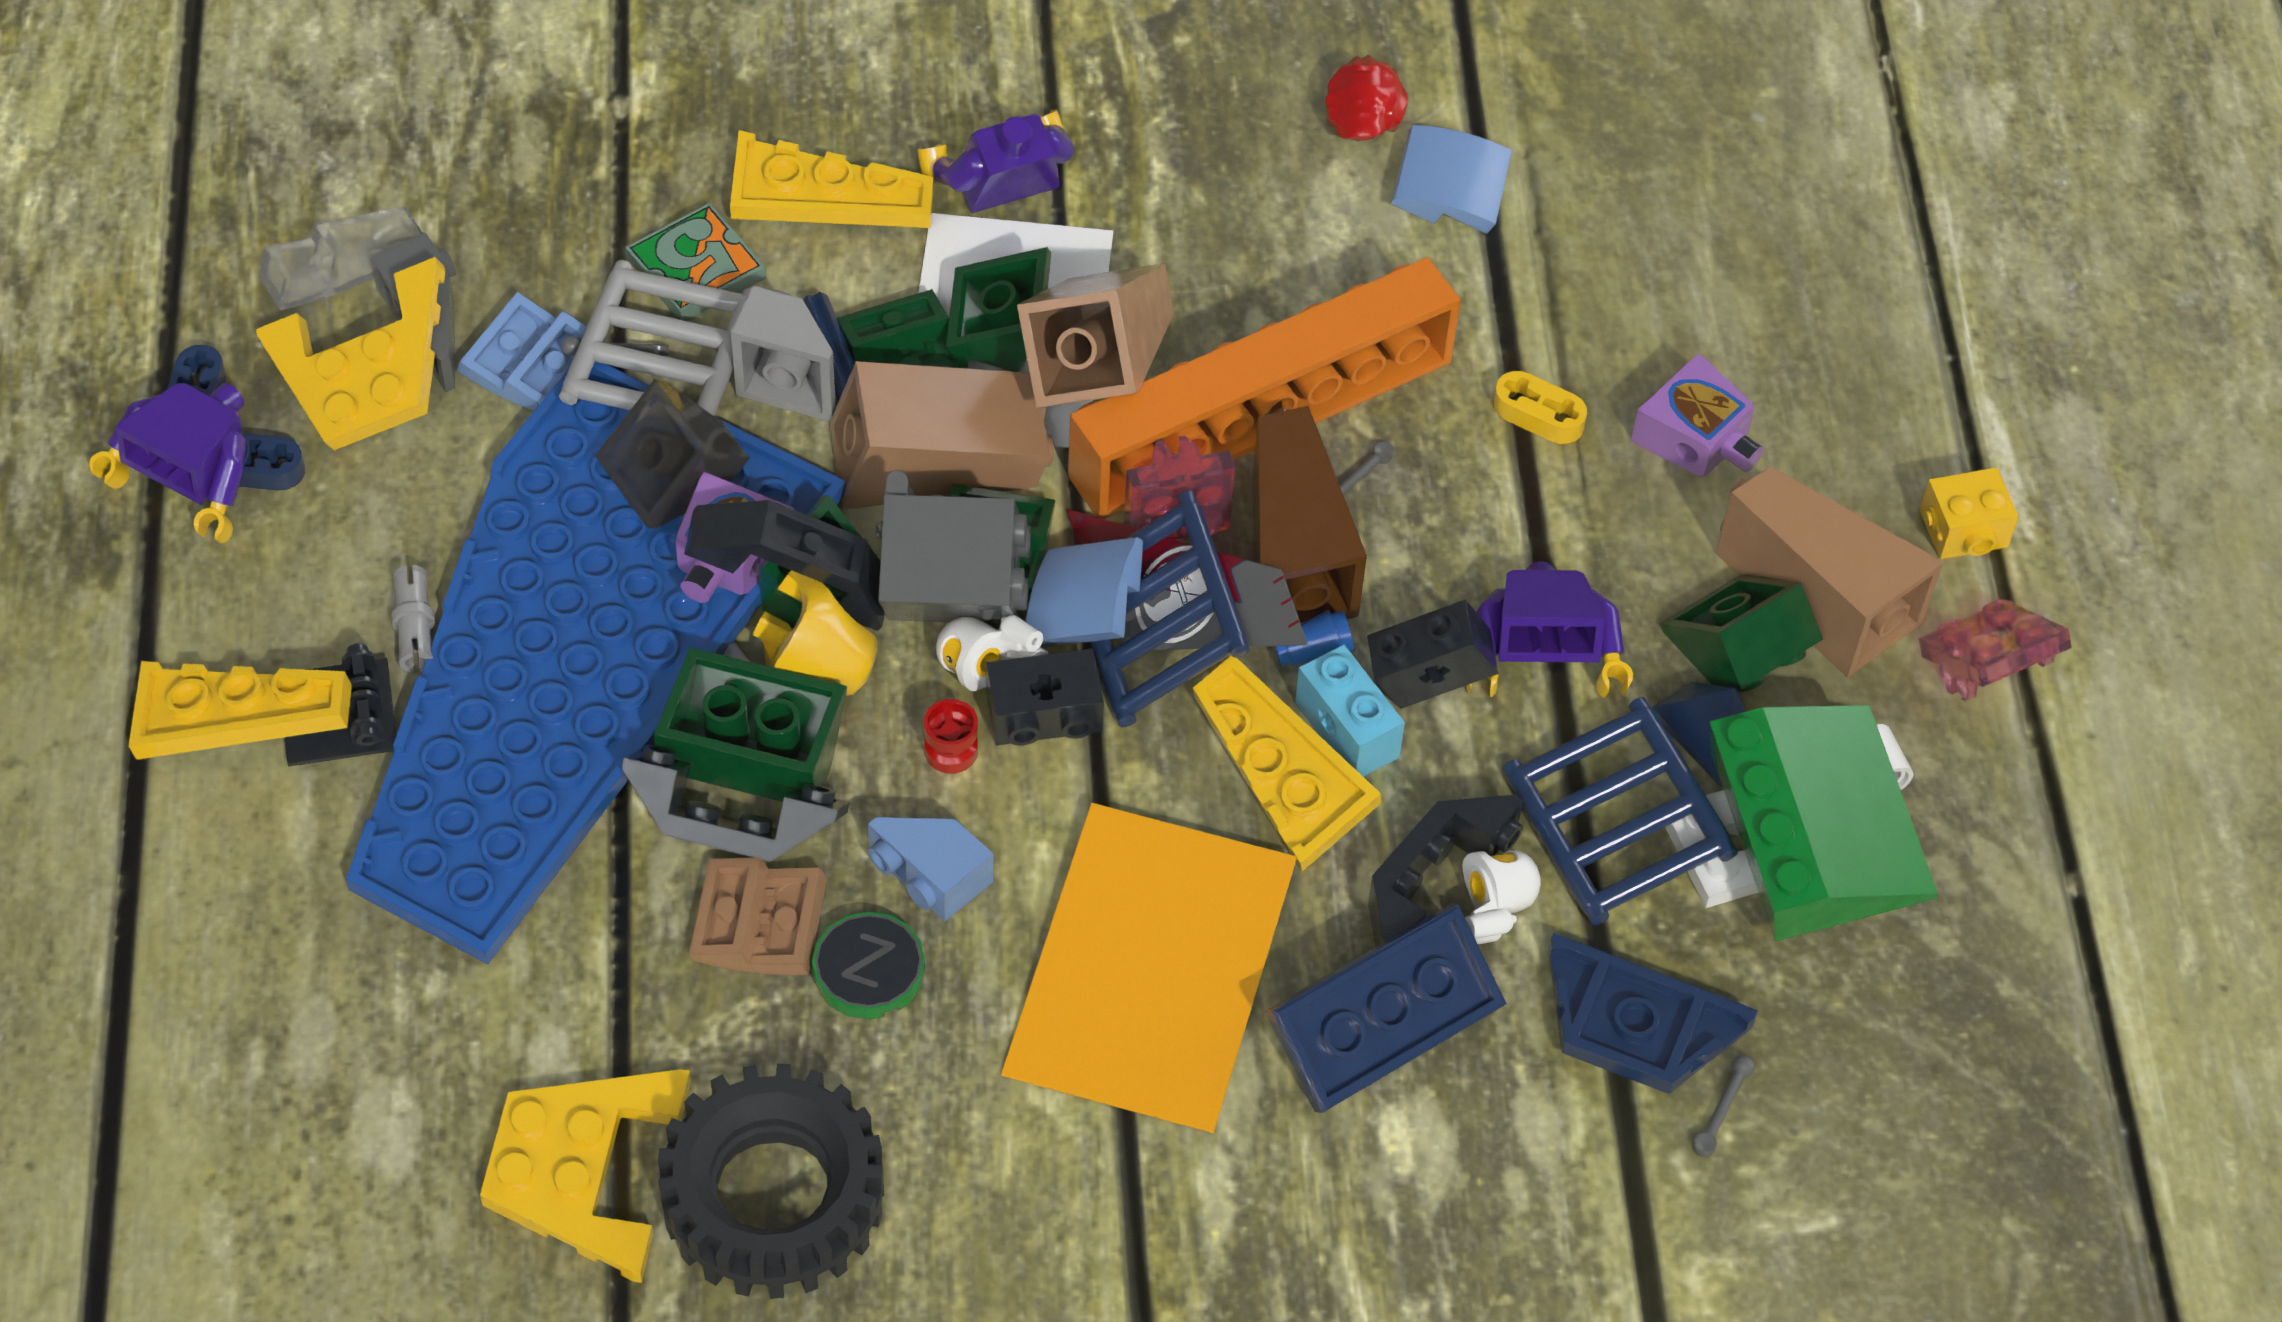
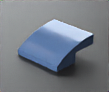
(1451, 176)
(521, 352)
(1085, 591)

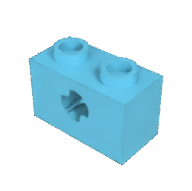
(1349, 711)

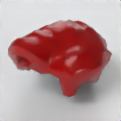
(1365, 99)

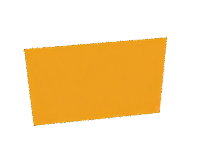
(1150, 967)

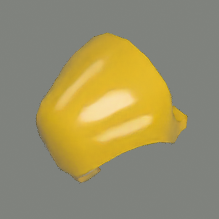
(824, 640)

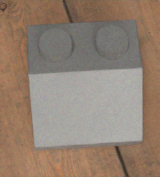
(782, 355)

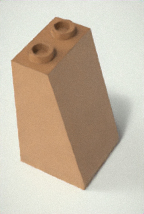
(1095, 334)
(937, 430)
(1856, 575)

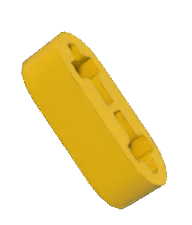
(1540, 407)

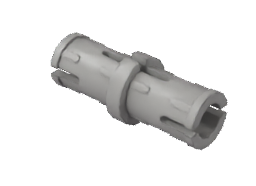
(412, 617)

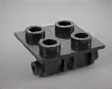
(370, 717)

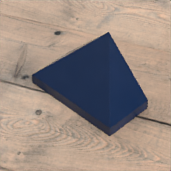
(1688, 716)

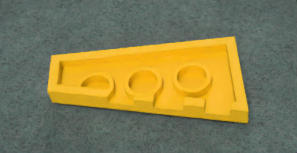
(805, 187)
(219, 709)
(1289, 768)

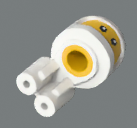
(970, 643)
(1497, 889)

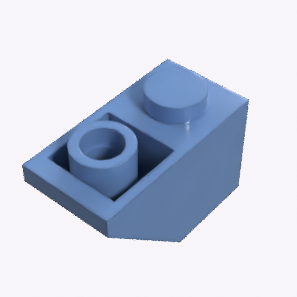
(933, 859)

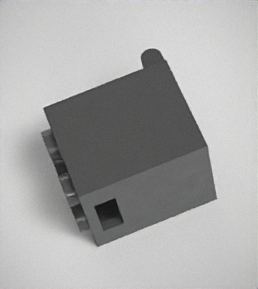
(951, 556)

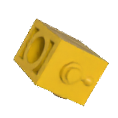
(1968, 513)

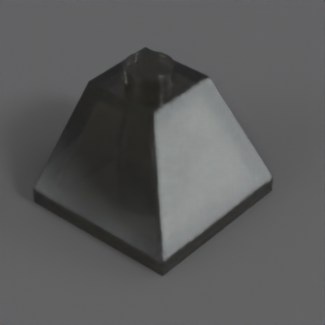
(665, 450)

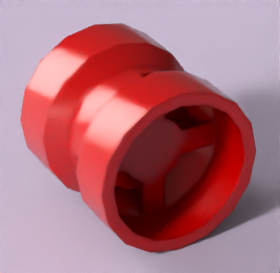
(950, 736)

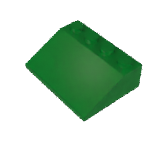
(1819, 815)

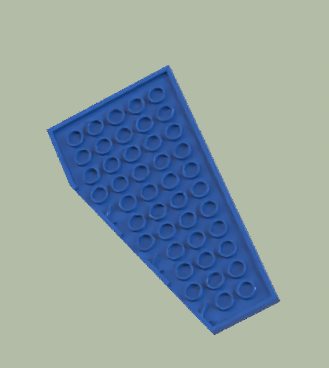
(544, 675)

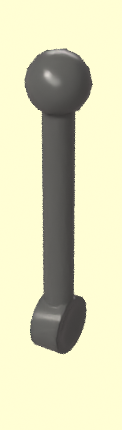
(572, 343)
(1381, 453)
(1705, 1142)

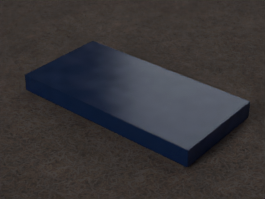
(1385, 1008)

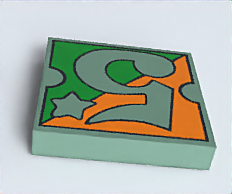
(698, 251)

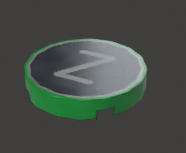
(868, 965)

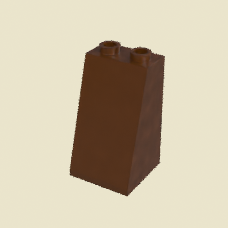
(1303, 517)

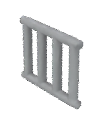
(610, 313)

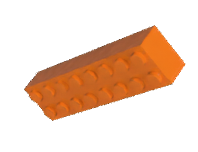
(1317, 359)

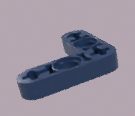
(268, 448)

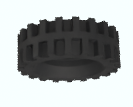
(766, 1113)

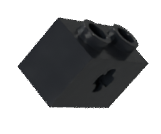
(1432, 654)
(1044, 697)

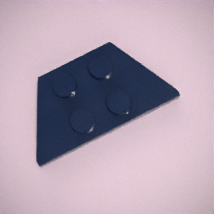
(1637, 1017)

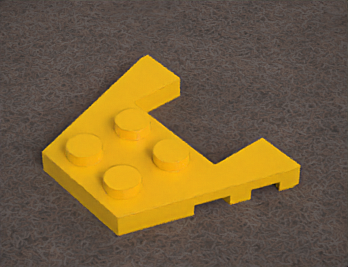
(371, 378)
(556, 1157)

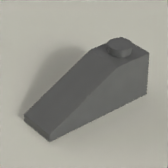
(404, 256)

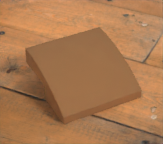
(758, 917)

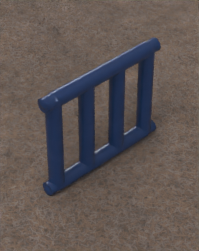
(1216, 598)
(1572, 860)

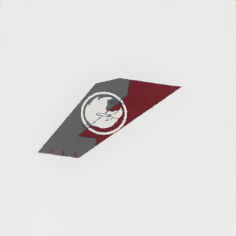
(1256, 588)

